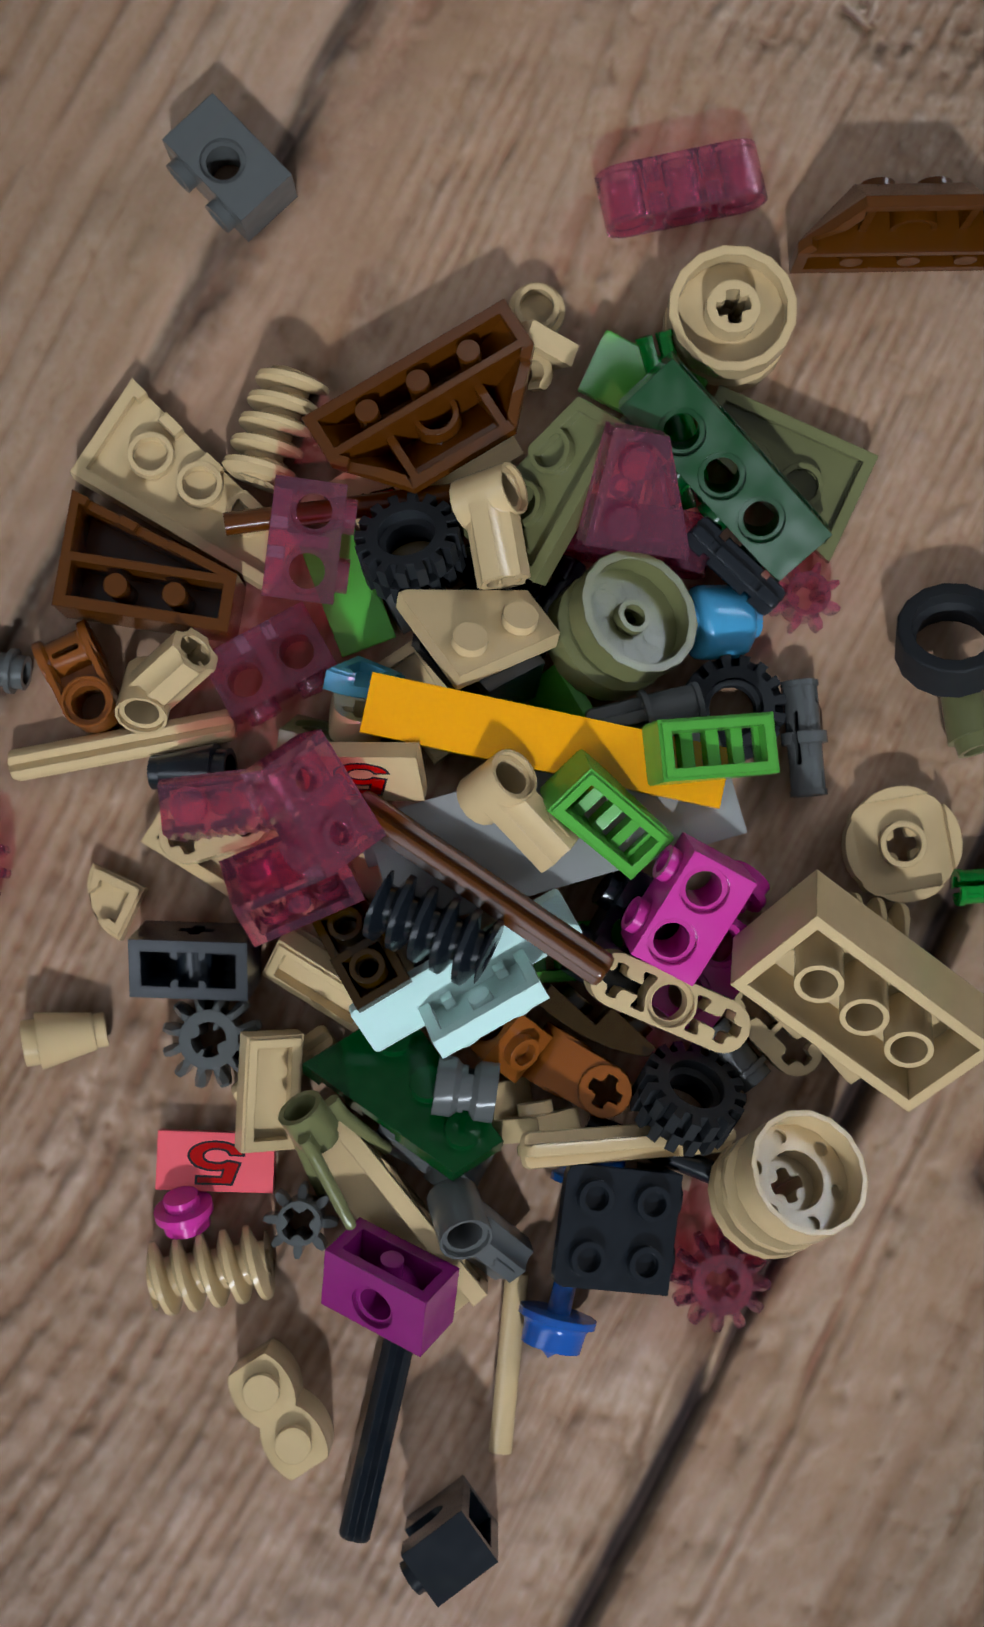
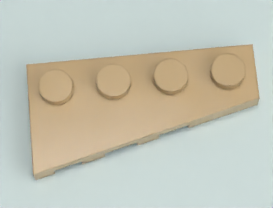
(168, 481)

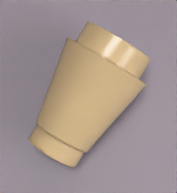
(61, 1036)

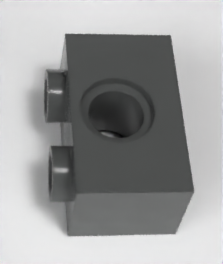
(217, 138)

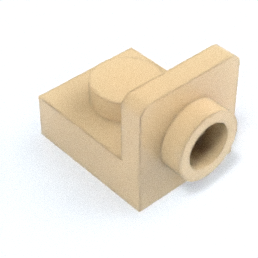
(518, 1113)

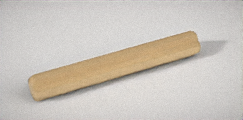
(120, 746)
(595, 1146)

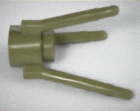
(313, 1131)

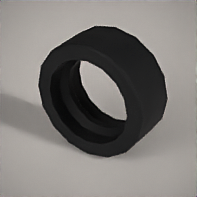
(928, 672)

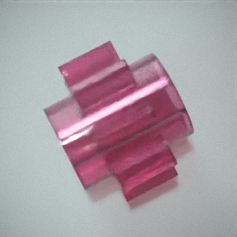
(819, 594)

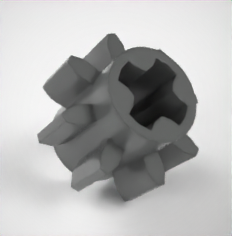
(302, 1236)

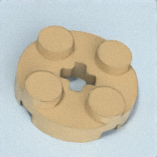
(920, 816)

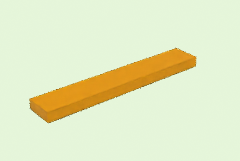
(546, 738)

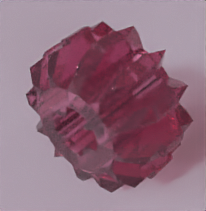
(720, 1300)

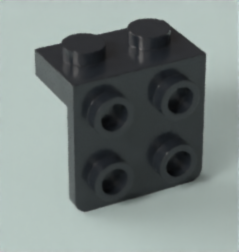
(617, 1228)

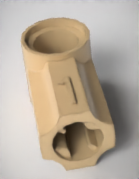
(490, 511)
(162, 680)
(506, 795)

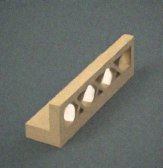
(386, 1199)

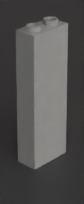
(500, 855)

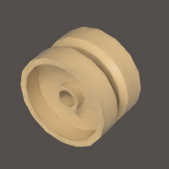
(736, 287)

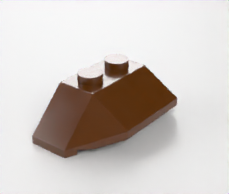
(897, 229)
(432, 405)

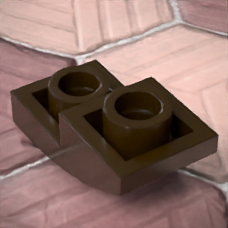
(362, 965)
(609, 1028)

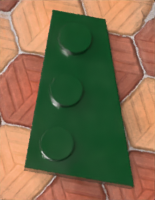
(398, 1093)

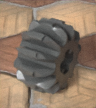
(196, 1025)

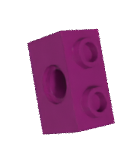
(389, 1286)

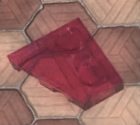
(634, 495)

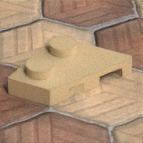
(477, 630)

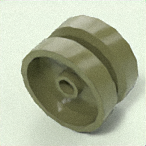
(622, 626)

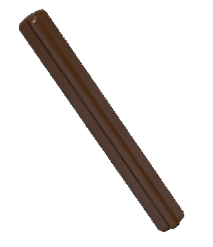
(490, 893)

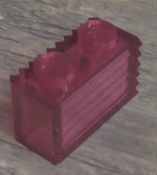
(207, 807)

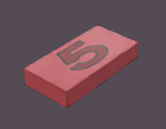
(211, 1163)

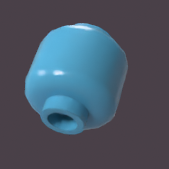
(724, 622)

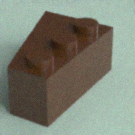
(139, 580)

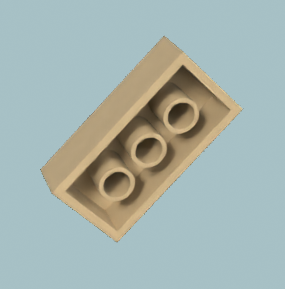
(860, 991)

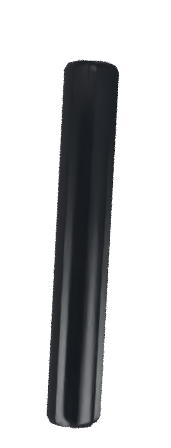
(375, 1443)

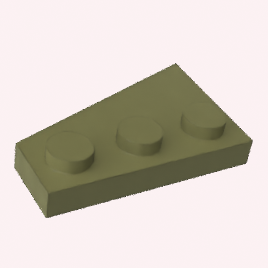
(818, 464)
(558, 482)

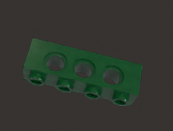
(795, 526)

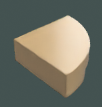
(114, 900)

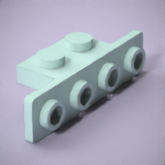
(464, 1013)

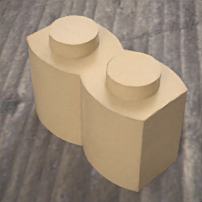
(291, 1419)

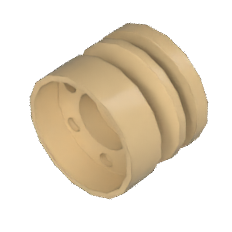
(788, 1185)

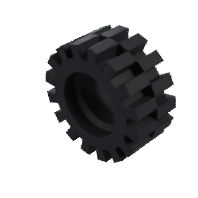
(405, 524)
(750, 679)
(673, 1117)

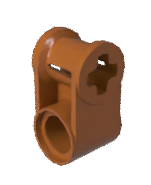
(76, 670)
(568, 1068)

